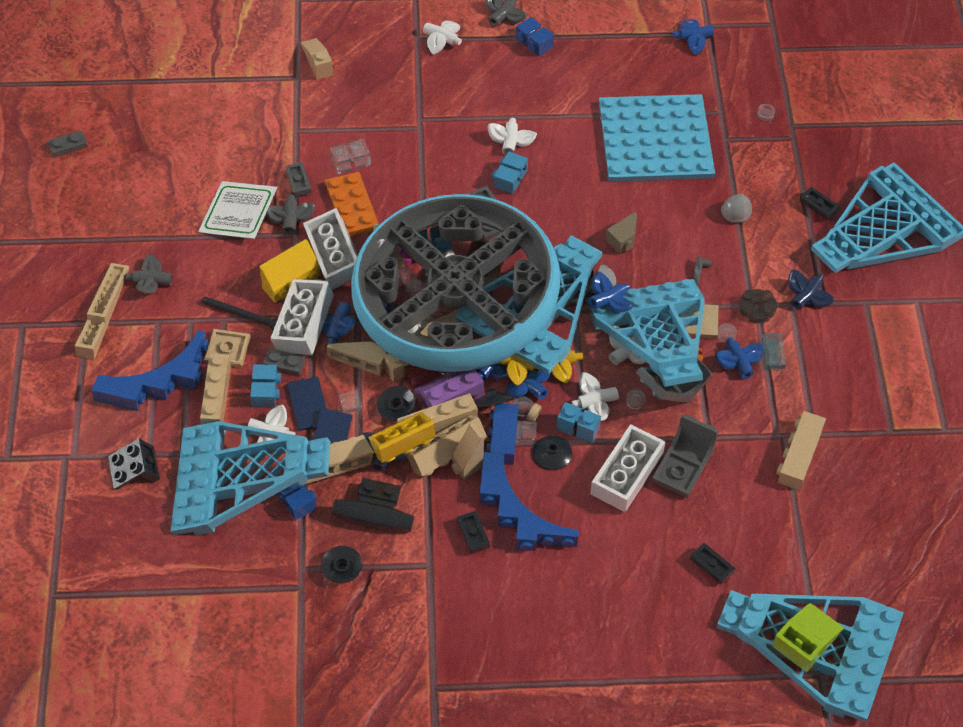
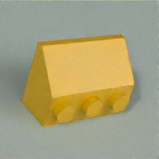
(294, 263)
(402, 437)

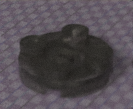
(758, 296)

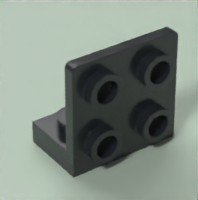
(132, 462)

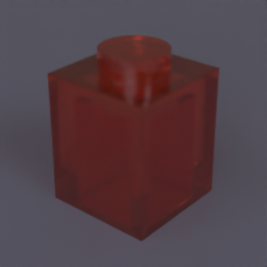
(417, 376)

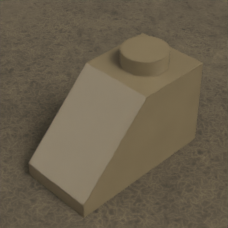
(622, 234)

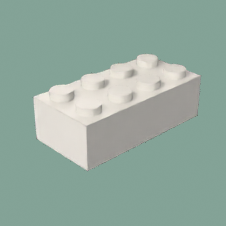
(332, 247)
(302, 316)
(627, 468)

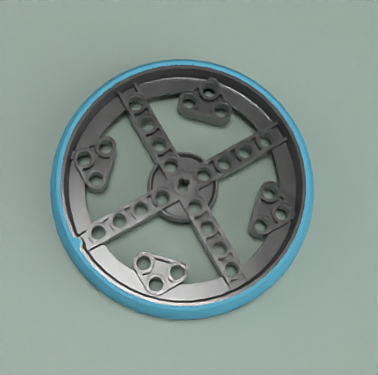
(455, 282)

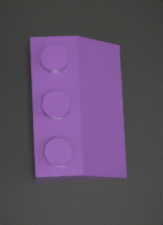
(450, 387)

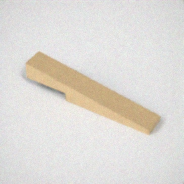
(101, 311)

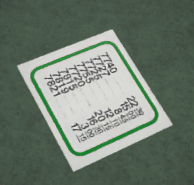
(238, 209)

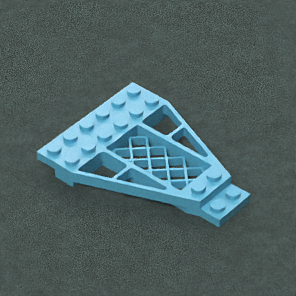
(909, 202)
(650, 306)
(547, 349)
(204, 461)
(864, 655)

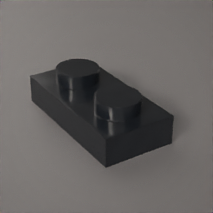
(819, 203)
(473, 532)
(712, 563)

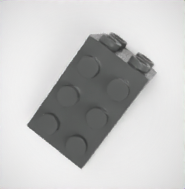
(680, 392)
(686, 456)

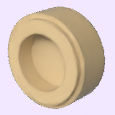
(534, 413)

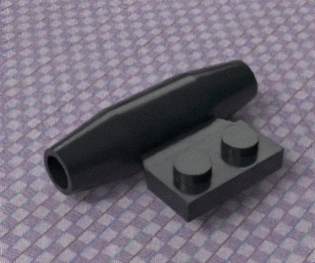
(374, 507)

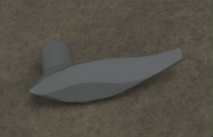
(698, 267)

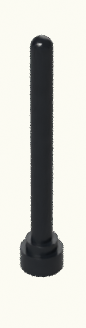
(240, 312)

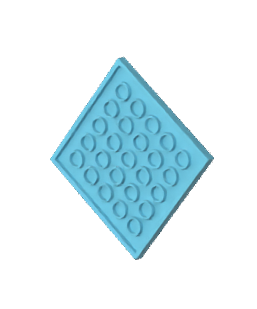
(656, 138)

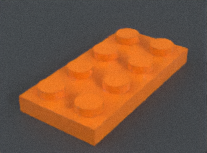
(352, 203)

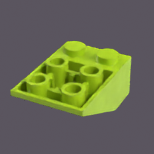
(807, 636)

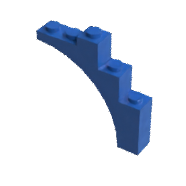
(159, 383)
(512, 513)

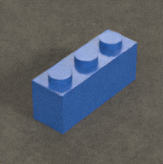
(503, 431)

